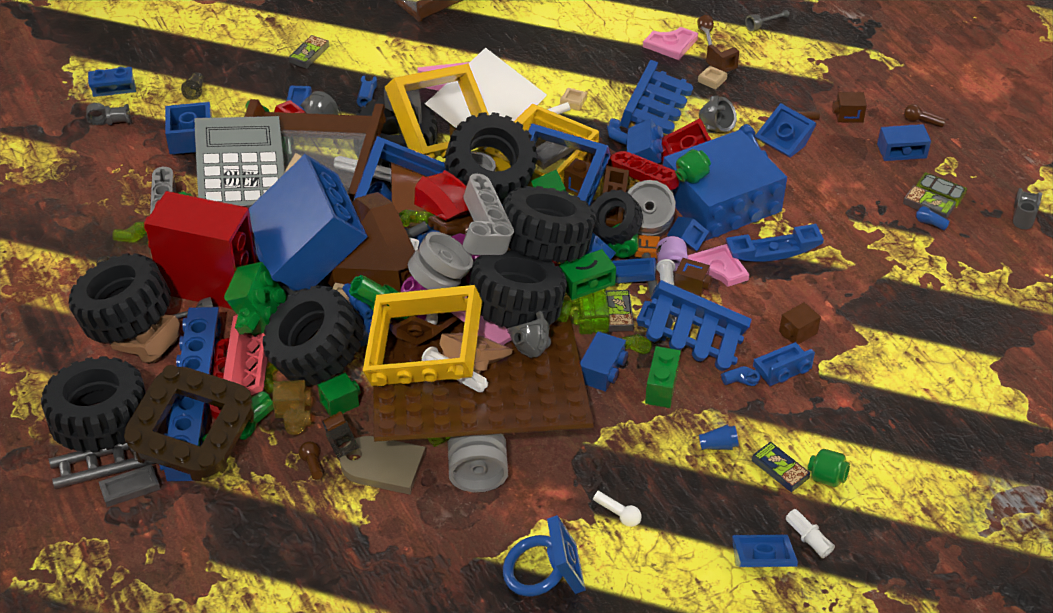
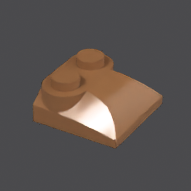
(153, 342)
(486, 350)

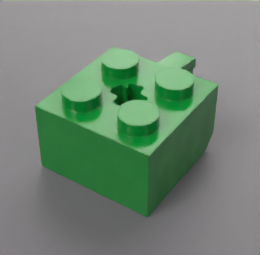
(253, 297)

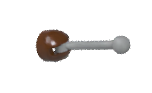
(705, 25)

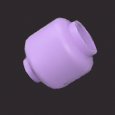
(672, 249)

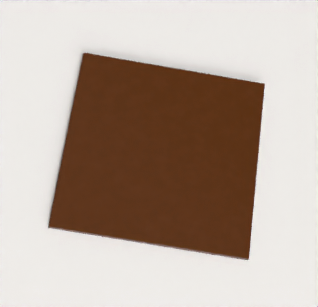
(520, 393)

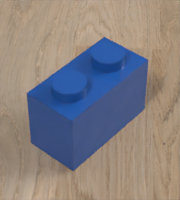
(646, 140)
(904, 142)
(602, 361)

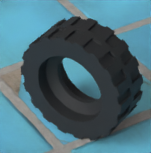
(630, 224)

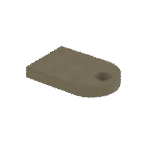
(384, 464)

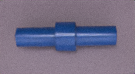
(357, 304)

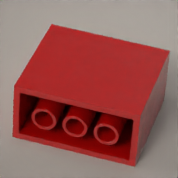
(199, 245)

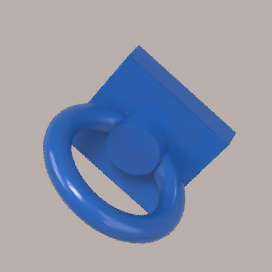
(562, 556)

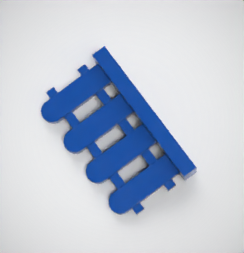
(648, 104)
(701, 312)

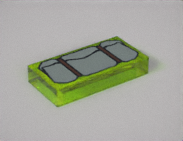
(942, 187)

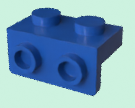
(111, 81)
(784, 363)

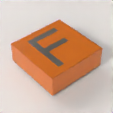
(647, 244)

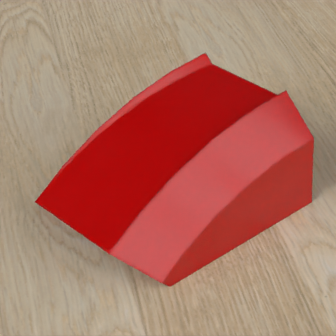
(684, 138)
(441, 195)

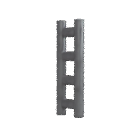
(94, 470)

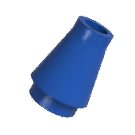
(720, 439)

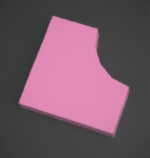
(671, 43)
(722, 265)

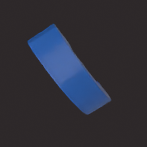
(775, 248)

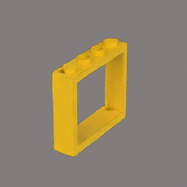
(404, 112)
(548, 119)
(422, 303)

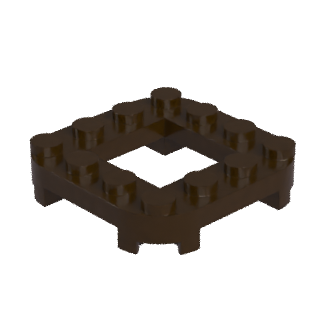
(179, 455)

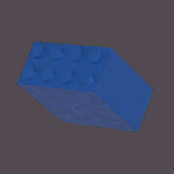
(737, 190)
(305, 224)

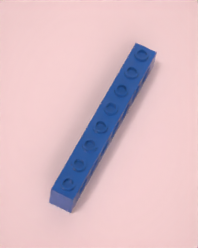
(197, 347)

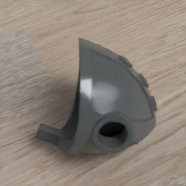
(320, 103)
(718, 115)
(531, 337)

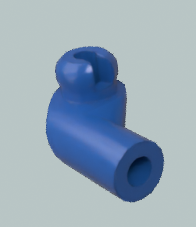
(615, 132)
(927, 216)
(743, 375)

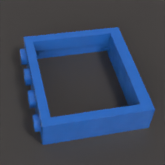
(399, 155)
(598, 165)

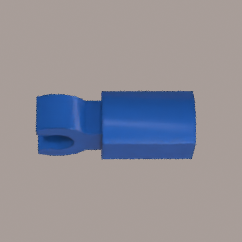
(366, 91)

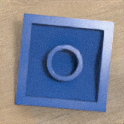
(786, 131)
(763, 551)

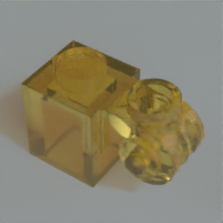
(291, 404)

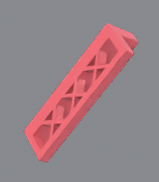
(241, 359)

